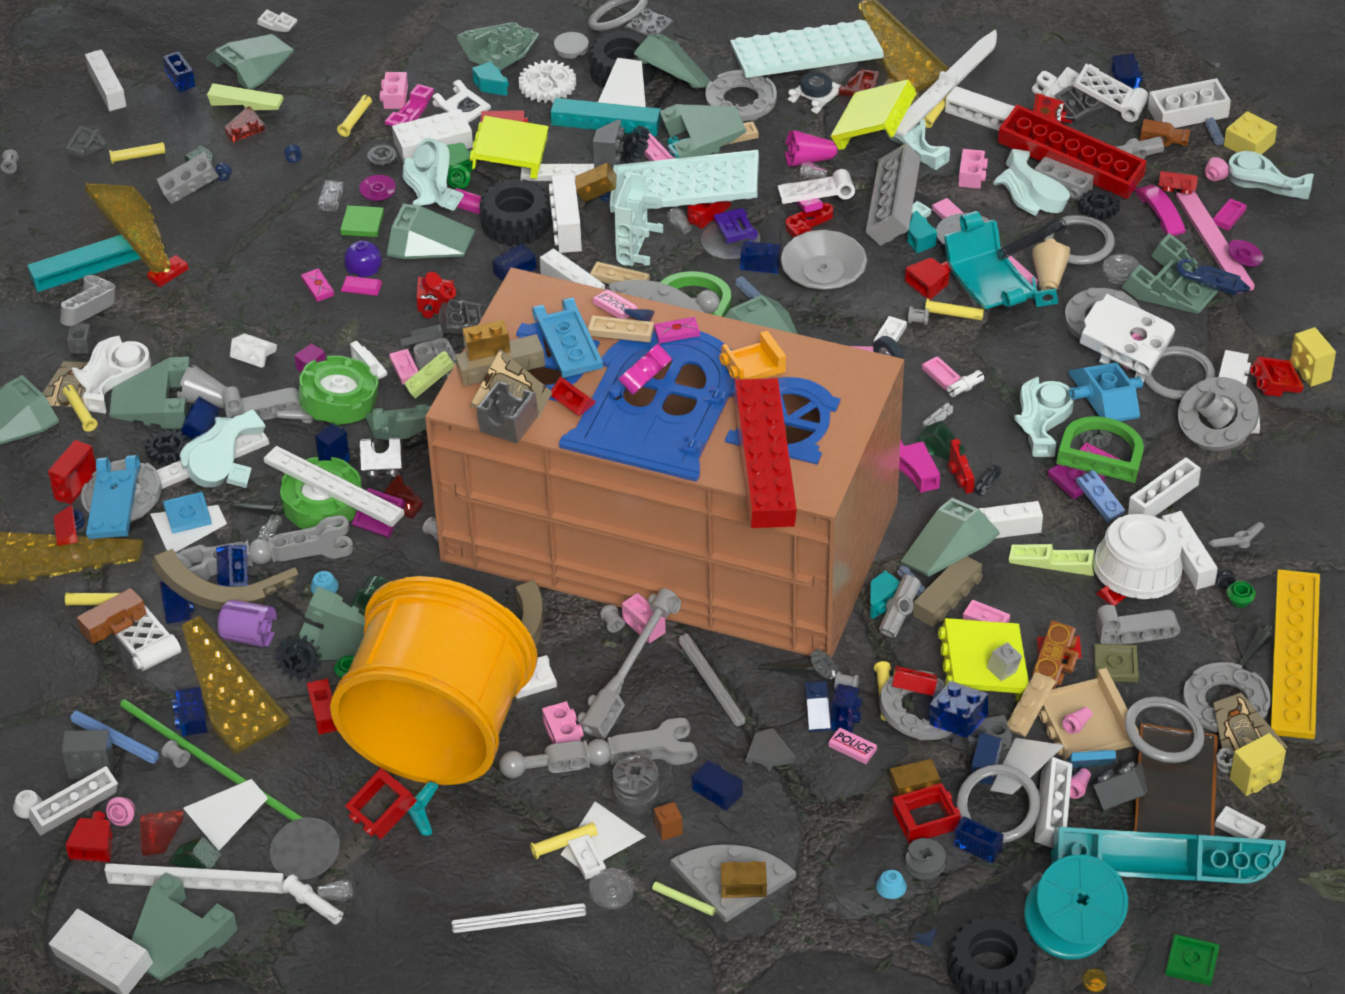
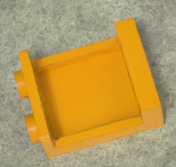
(755, 360)

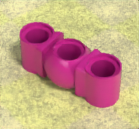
(645, 369)

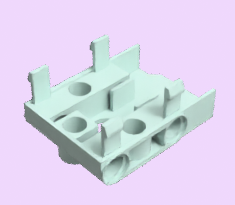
(632, 220)

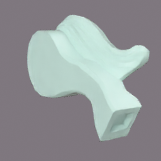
(930, 155)
(1256, 171)
(429, 173)
(1030, 188)
(1042, 409)
(212, 453)

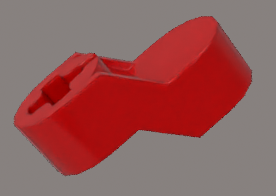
(436, 286)

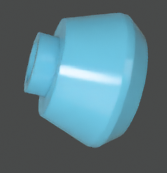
(324, 580)
(891, 884)

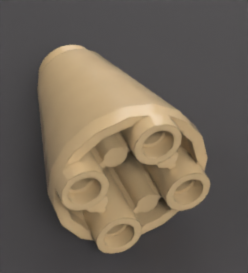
(1050, 263)

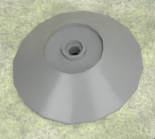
(823, 259)

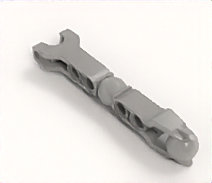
(318, 540)

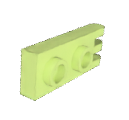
(429, 374)

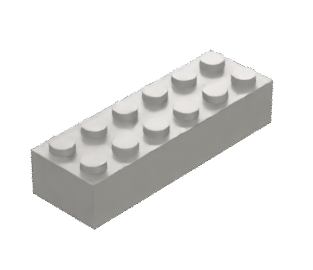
(893, 194)

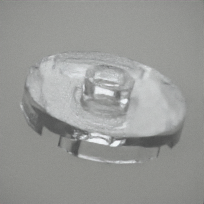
(1119, 267)
(615, 880)

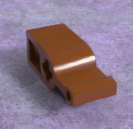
(1166, 131)

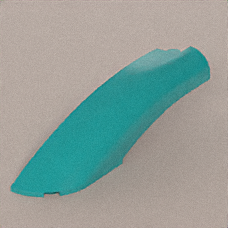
(1173, 854)

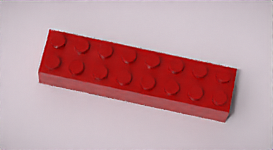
(1044, 137)
(764, 453)

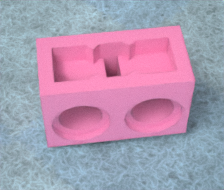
(394, 90)
(972, 167)
(637, 613)
(561, 723)

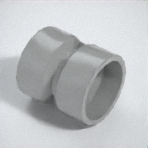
(1215, 410)

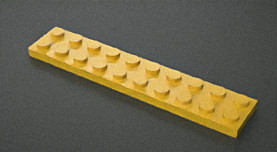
(1295, 654)

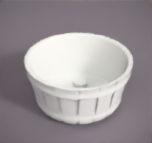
(1139, 557)

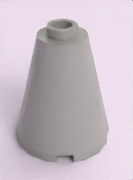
(199, 383)

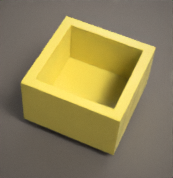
(1250, 134)
(1312, 357)
(1257, 764)

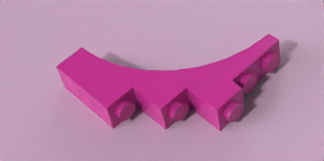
(919, 466)

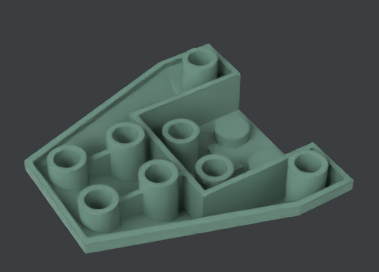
(499, 44)
(670, 57)
(252, 58)
(427, 234)
(763, 312)
(23, 410)
(397, 423)
(949, 537)

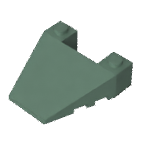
(707, 127)
(1168, 286)
(147, 395)
(342, 626)
(176, 934)

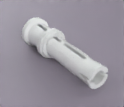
(305, 894)

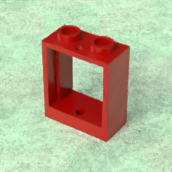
(78, 457)
(904, 803)
(391, 815)

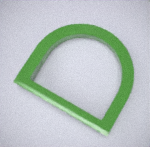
(704, 280)
(1101, 464)

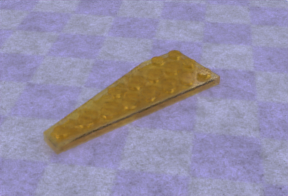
(903, 52)
(133, 220)
(38, 554)
(233, 698)

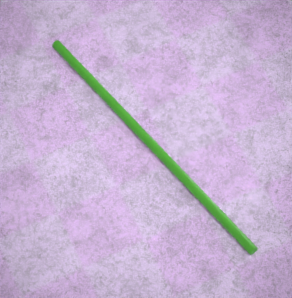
(203, 756)

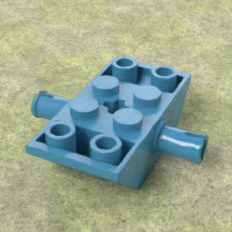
(1107, 390)

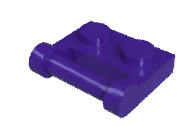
(730, 227)

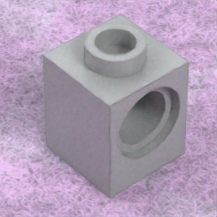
(1004, 661)

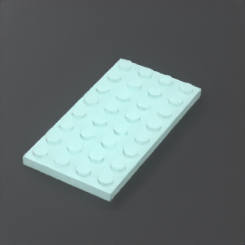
(806, 48)
(695, 178)

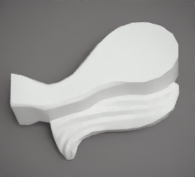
(109, 366)

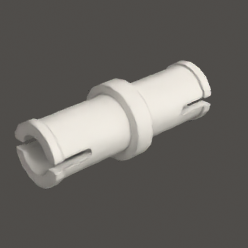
(965, 383)

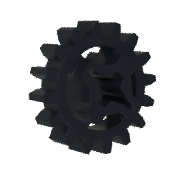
(635, 144)
(1099, 204)
(166, 446)
(289, 659)

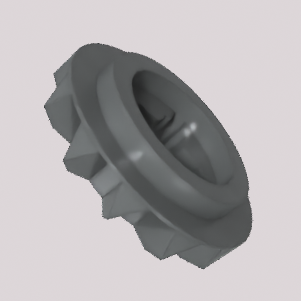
(380, 151)
(1097, 441)
(823, 664)

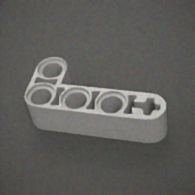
(96, 296)
(428, 350)
(262, 404)
(1134, 627)

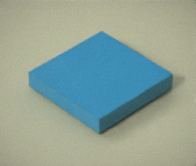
(187, 512)
(1091, 758)

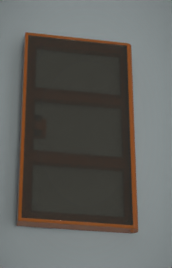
(1178, 794)

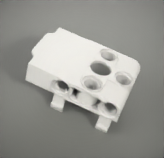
(1109, 334)

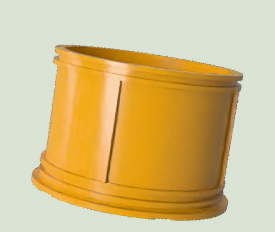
(433, 680)

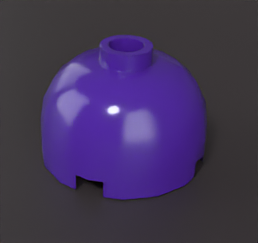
(362, 259)

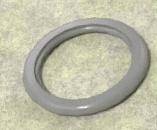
(592, 22)
(1102, 227)
(1180, 351)
(1152, 752)
(1020, 776)

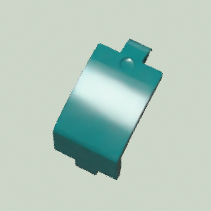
(977, 267)

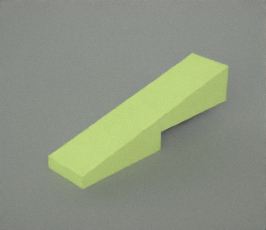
(257, 100)
(1061, 560)

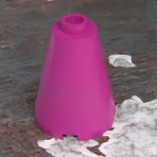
(808, 148)

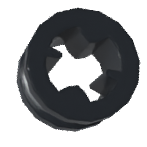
(1225, 578)

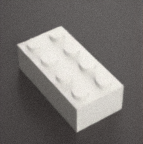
(1189, 103)
(444, 127)
(565, 213)
(101, 953)

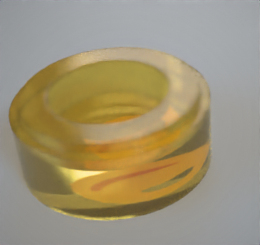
(1094, 980)

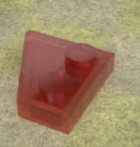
(861, 81)
(244, 125)
(400, 490)
(158, 831)

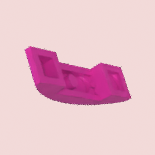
(413, 108)
(1163, 207)

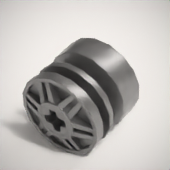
(636, 784)

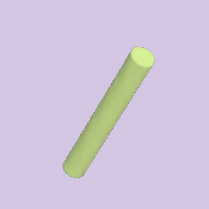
(683, 898)

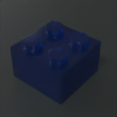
(958, 709)

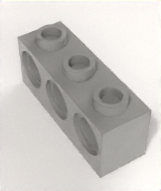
(187, 178)
(1074, 180)

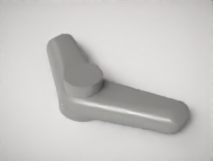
(294, 414)
(1240, 538)

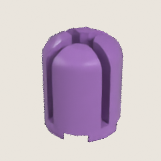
(246, 623)

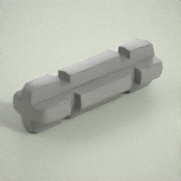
(938, 415)

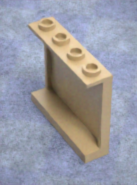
(1105, 727)

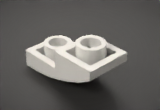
(276, 22)

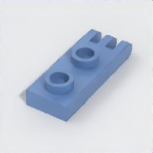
(1100, 495)

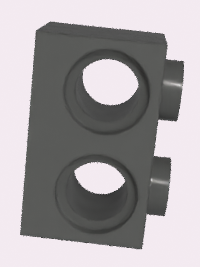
(994, 726)

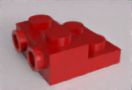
(1183, 182)
(1275, 376)

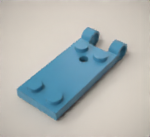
(570, 348)
(112, 507)

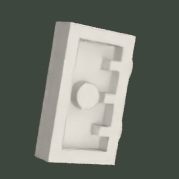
(251, 349)
(361, 353)
(541, 680)

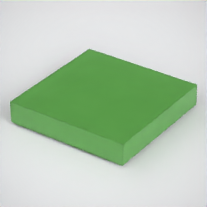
(362, 221)

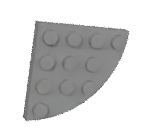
(656, 292)
(703, 873)

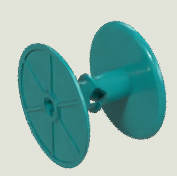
(1076, 907)

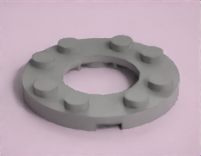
(763, 87)
(1082, 301)
(1219, 438)
(144, 500)
(1223, 673)
(908, 724)

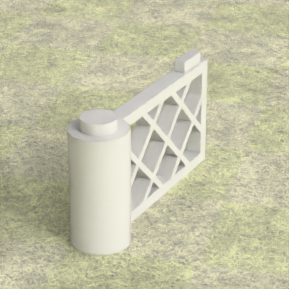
(1130, 102)
(838, 184)
(154, 650)

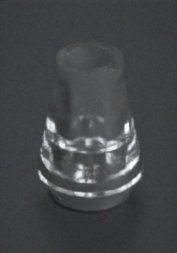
(812, 171)
(678, 219)
(337, 890)

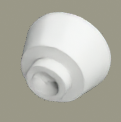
(25, 801)

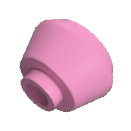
(1216, 169)
(120, 811)

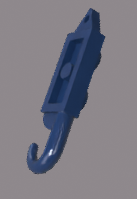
(1214, 278)

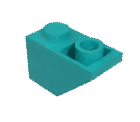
(489, 79)
(921, 234)
(882, 589)

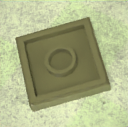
(1119, 660)

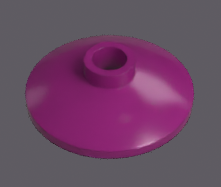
(377, 187)
(1245, 252)

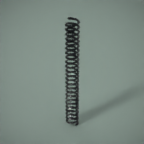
(1038, 237)

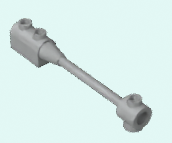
(607, 703)

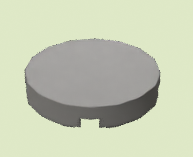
(571, 45)

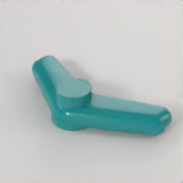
(418, 812)

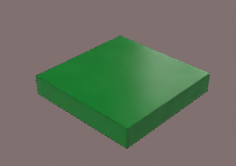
(1192, 959)

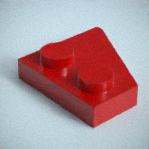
(960, 468)

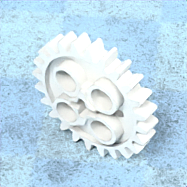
(547, 81)

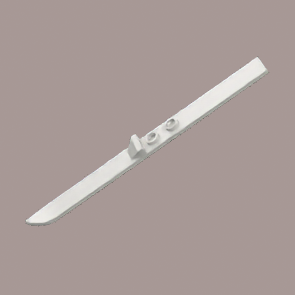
(947, 82)

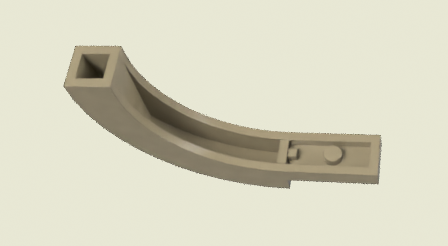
(211, 595)
(530, 602)

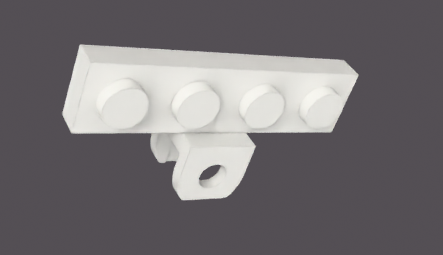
(1054, 86)

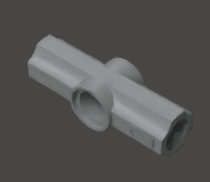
(1143, 148)
(895, 615)

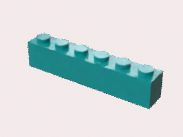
(596, 115)
(81, 262)

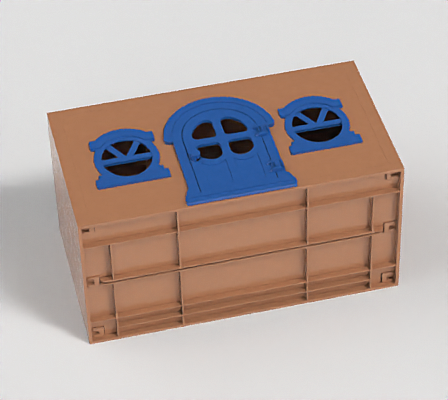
(654, 480)

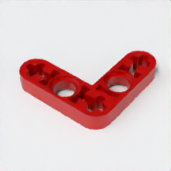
(799, 225)

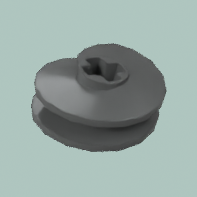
(925, 859)

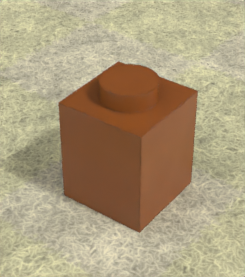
(668, 821)

